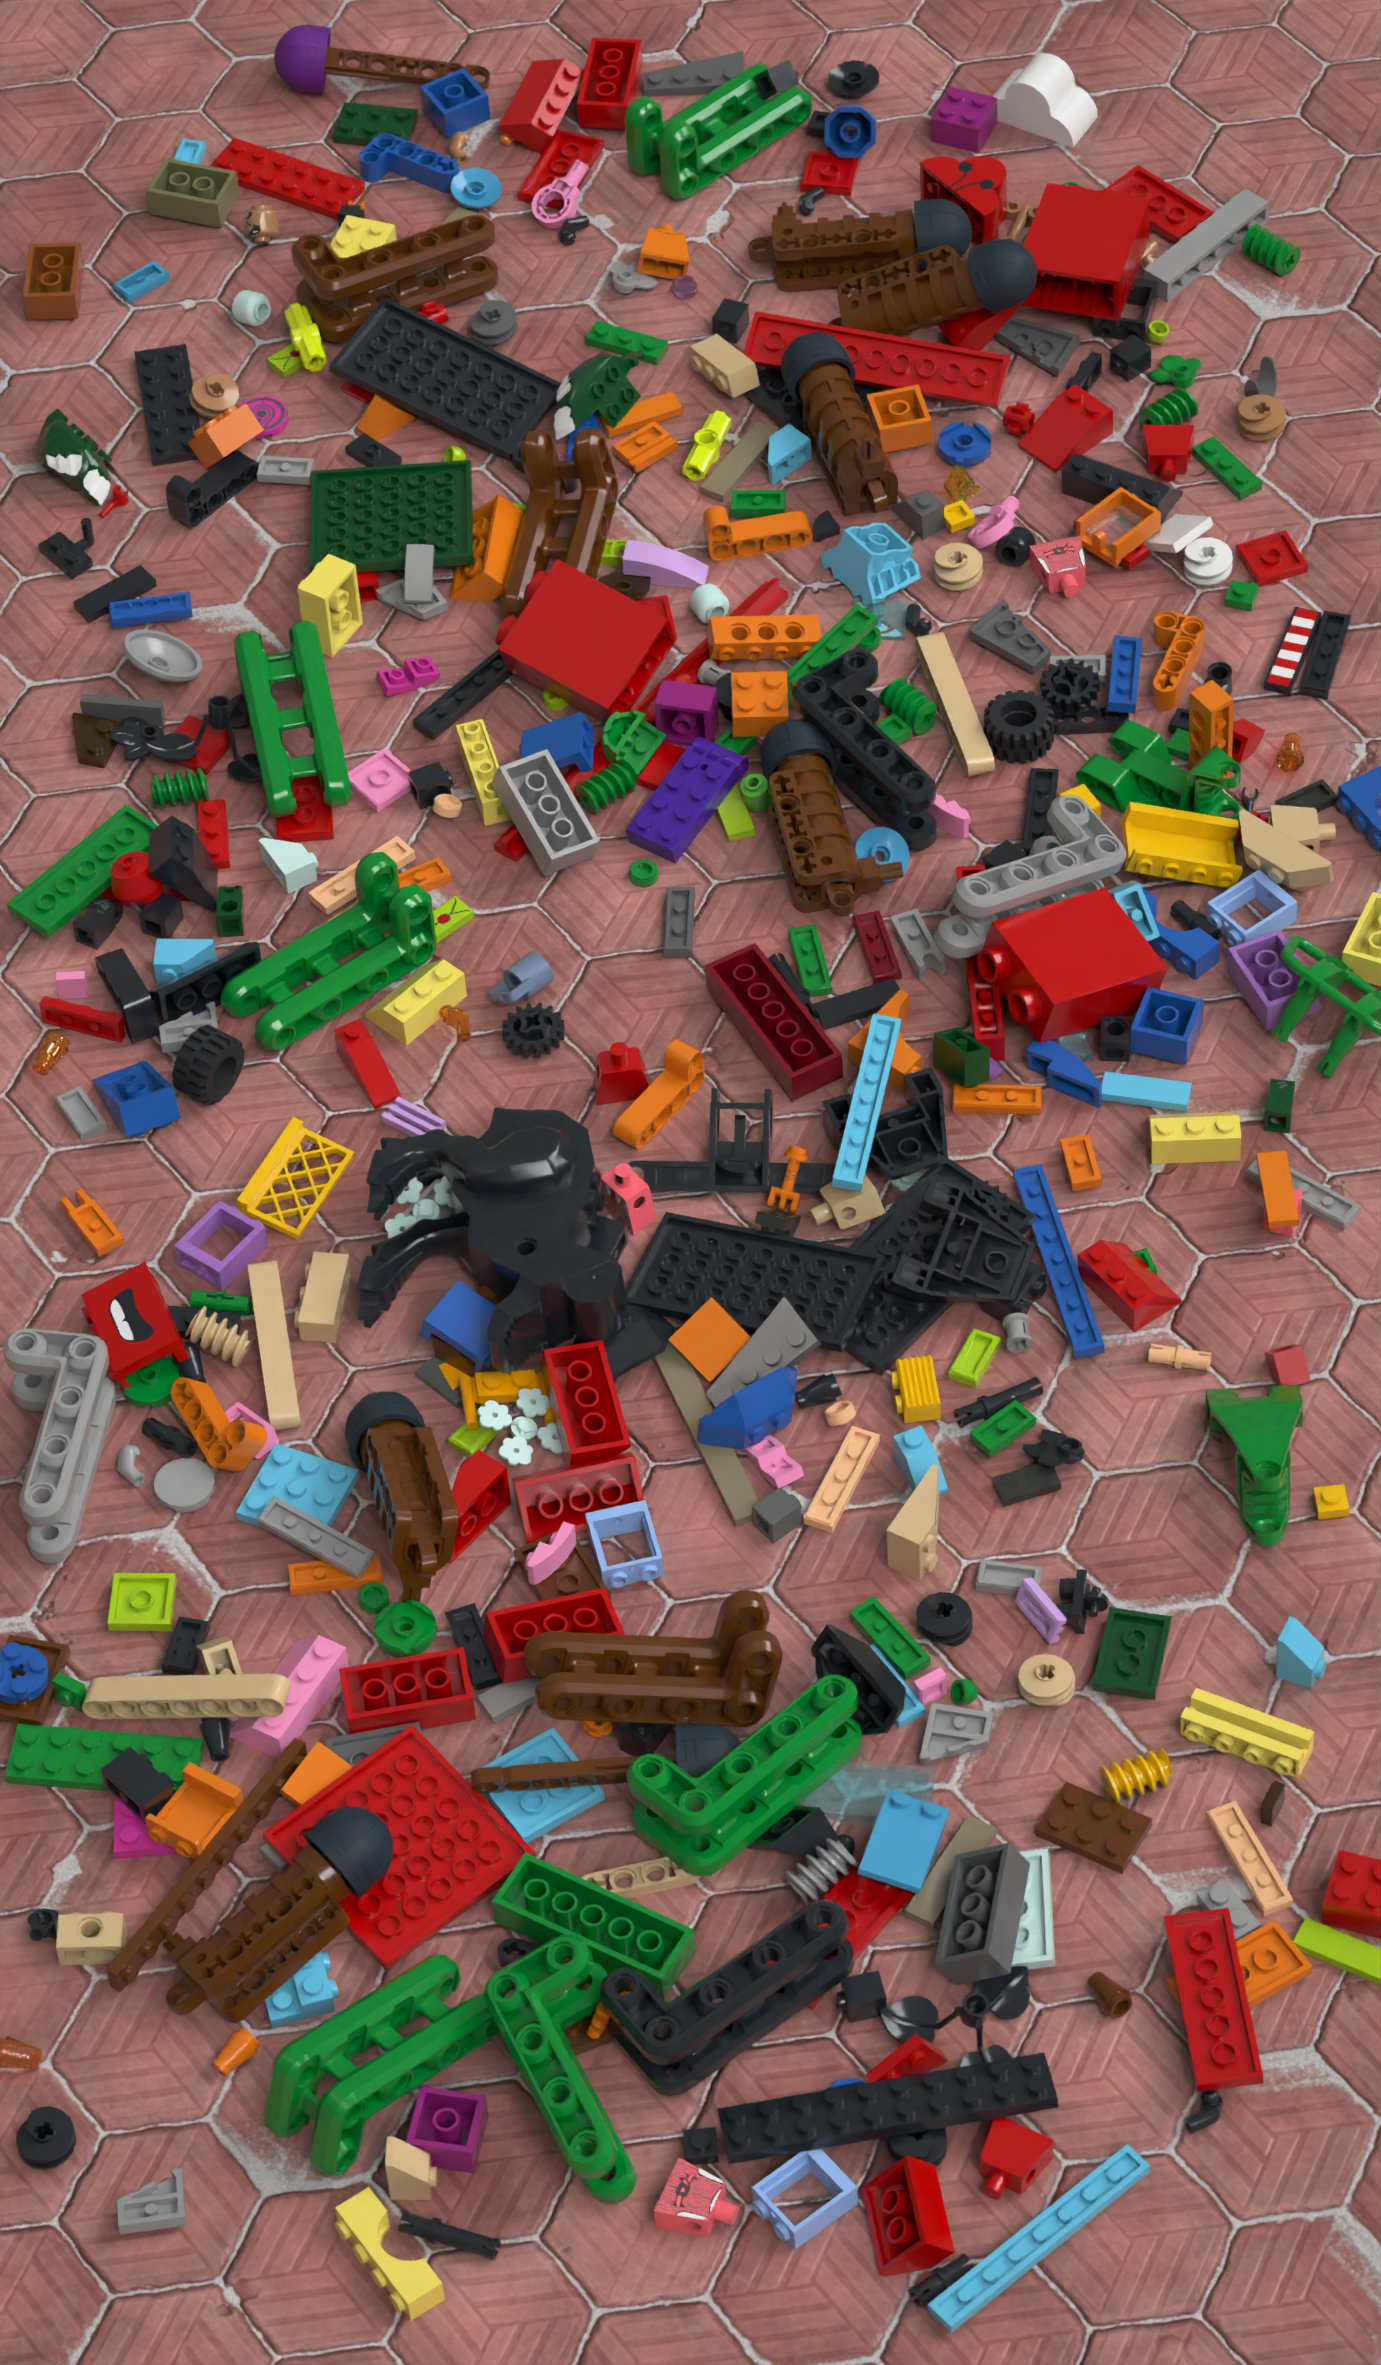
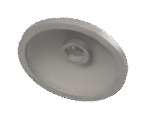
(162, 656)

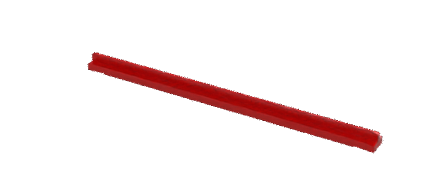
(759, 603)

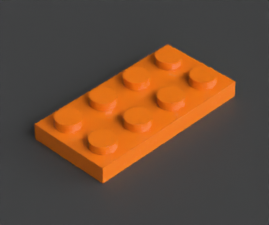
(1267, 1963)

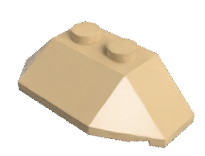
(1282, 856)

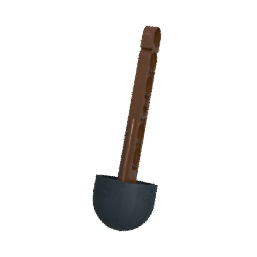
(697, 1750)

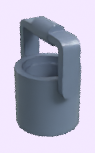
(523, 979)

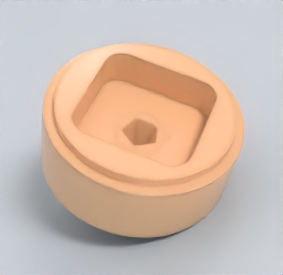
(447, 805)
(840, 1413)

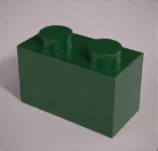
(961, 1057)

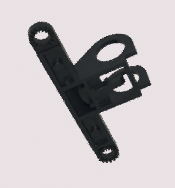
(736, 1164)

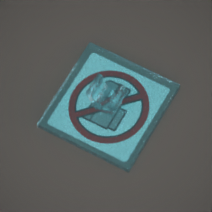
(890, 614)

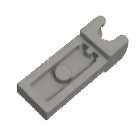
(917, 943)

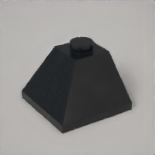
(797, 1833)

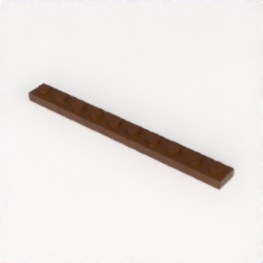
(204, 1869)

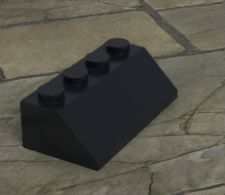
(1095, 480)
(201, 984)

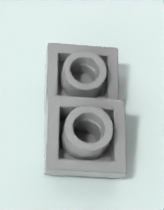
(419, 573)

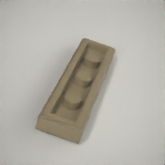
(738, 462)
(931, 1901)

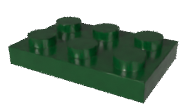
(363, 122)
(1132, 1653)

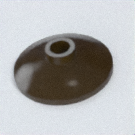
(629, 585)

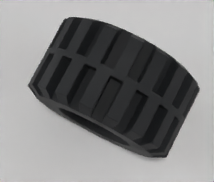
(1019, 726)
(208, 1065)

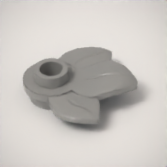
(626, 278)

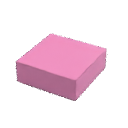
(72, 984)
(931, 1686)

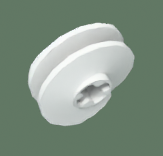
(1207, 561)

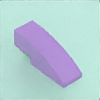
(663, 565)

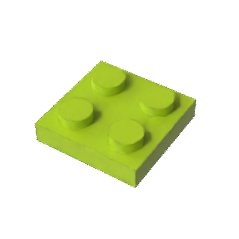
(142, 1602)

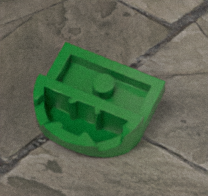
(630, 738)

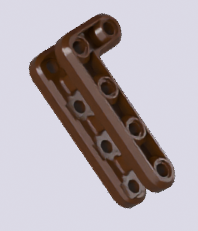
(333, 279)
(548, 505)
(662, 1677)

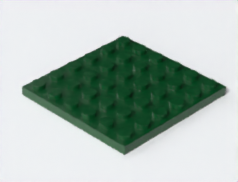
(378, 510)

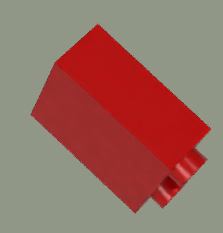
(1086, 250)
(584, 641)
(1070, 964)

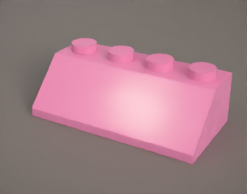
(314, 1674)

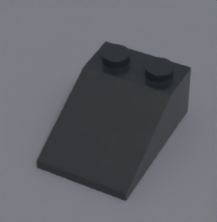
(183, 862)

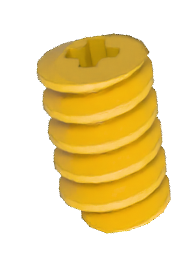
(1137, 1774)

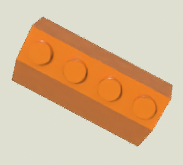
(494, 540)

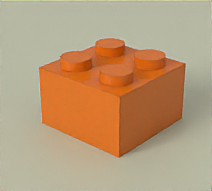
(900, 418)
(224, 434)
(758, 702)

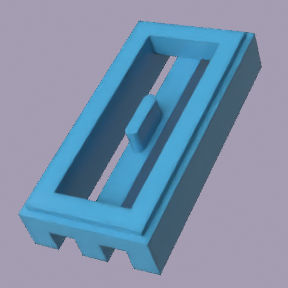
(141, 283)

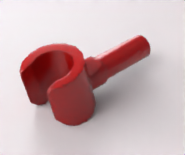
(119, 499)

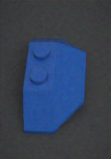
(751, 1412)

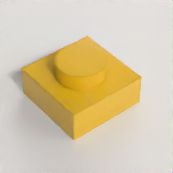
(958, 516)
(1331, 1501)

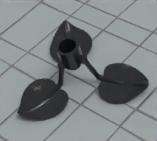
(221, 714)
(1004, 1995)

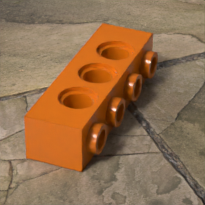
(762, 636)
(1210, 722)

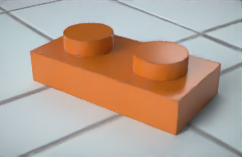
(1080, 1162)

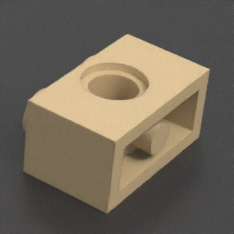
(75, 1946)

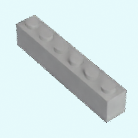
(1207, 244)

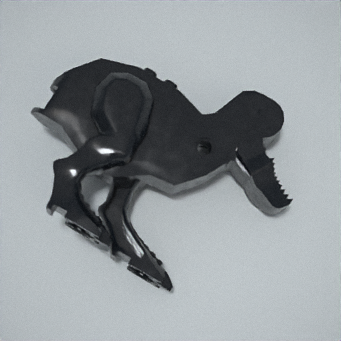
(521, 1218)

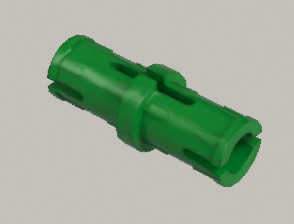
(221, 1302)

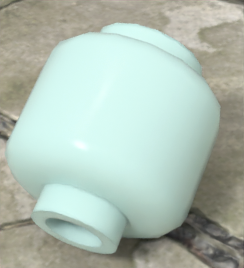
(251, 308)
(708, 602)

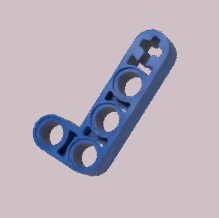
(407, 159)

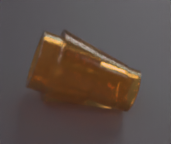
(1290, 754)
(50, 1052)
(18, 2054)

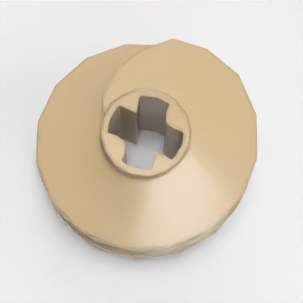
(957, 566)
(1046, 1680)

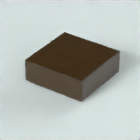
(1272, 1803)

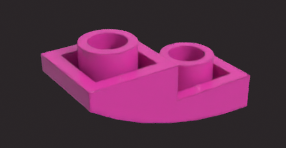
(413, 675)

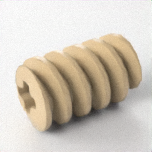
(219, 1337)

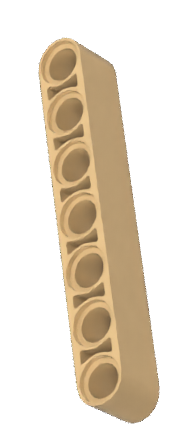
(954, 704)
(274, 1345)
(186, 1696)

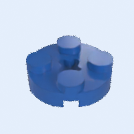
(964, 455)
(34, 1666)

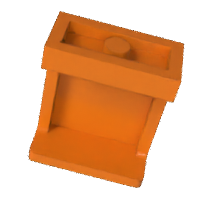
(194, 1812)

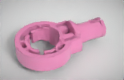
(560, 189)
(996, 524)

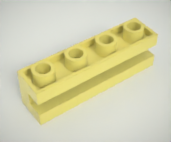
(481, 768)
(1247, 1733)

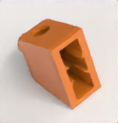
(664, 253)

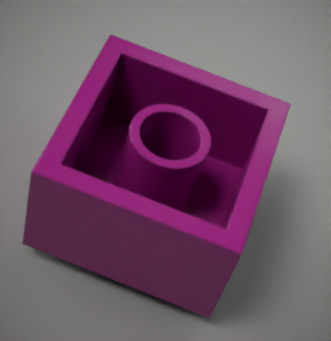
(964, 119)
(686, 712)
(449, 2127)

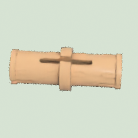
(1179, 1357)

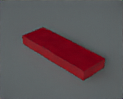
(876, 947)

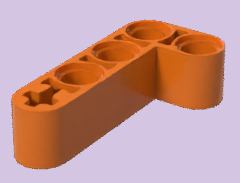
(754, 535)
(1185, 643)
(664, 1097)
(223, 1442)

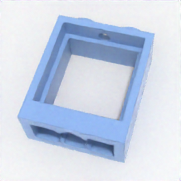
(1267, 893)
(632, 1517)
(788, 2174)

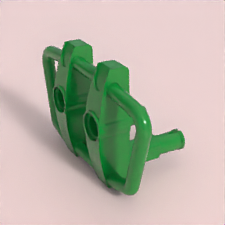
(1325, 979)

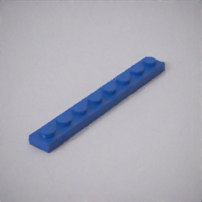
(1059, 1262)

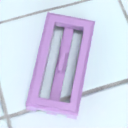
(414, 1115)
(1040, 1610)

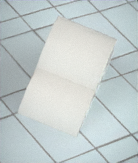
(1046, 101)

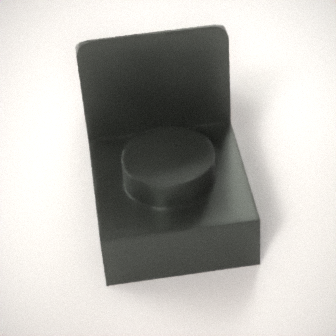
(778, 1221)

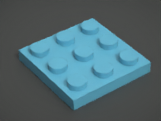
(301, 1480)
(541, 1810)

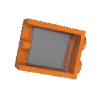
(1117, 526)

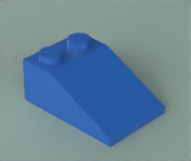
(138, 1099)

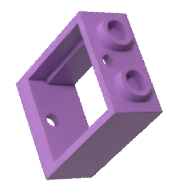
(208, 1267)

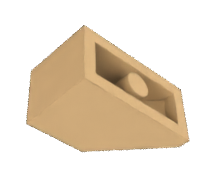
(219, 1657)
(409, 2171)

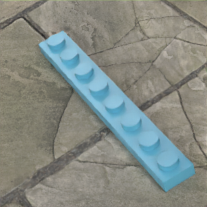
(866, 1103)
(1038, 2238)

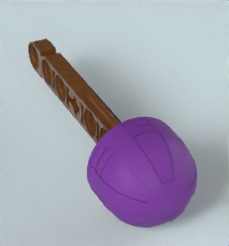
(306, 58)

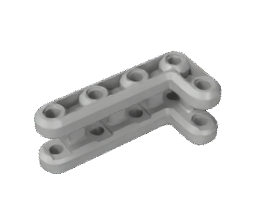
(1051, 873)
(68, 1383)

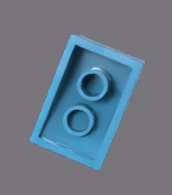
(904, 1841)

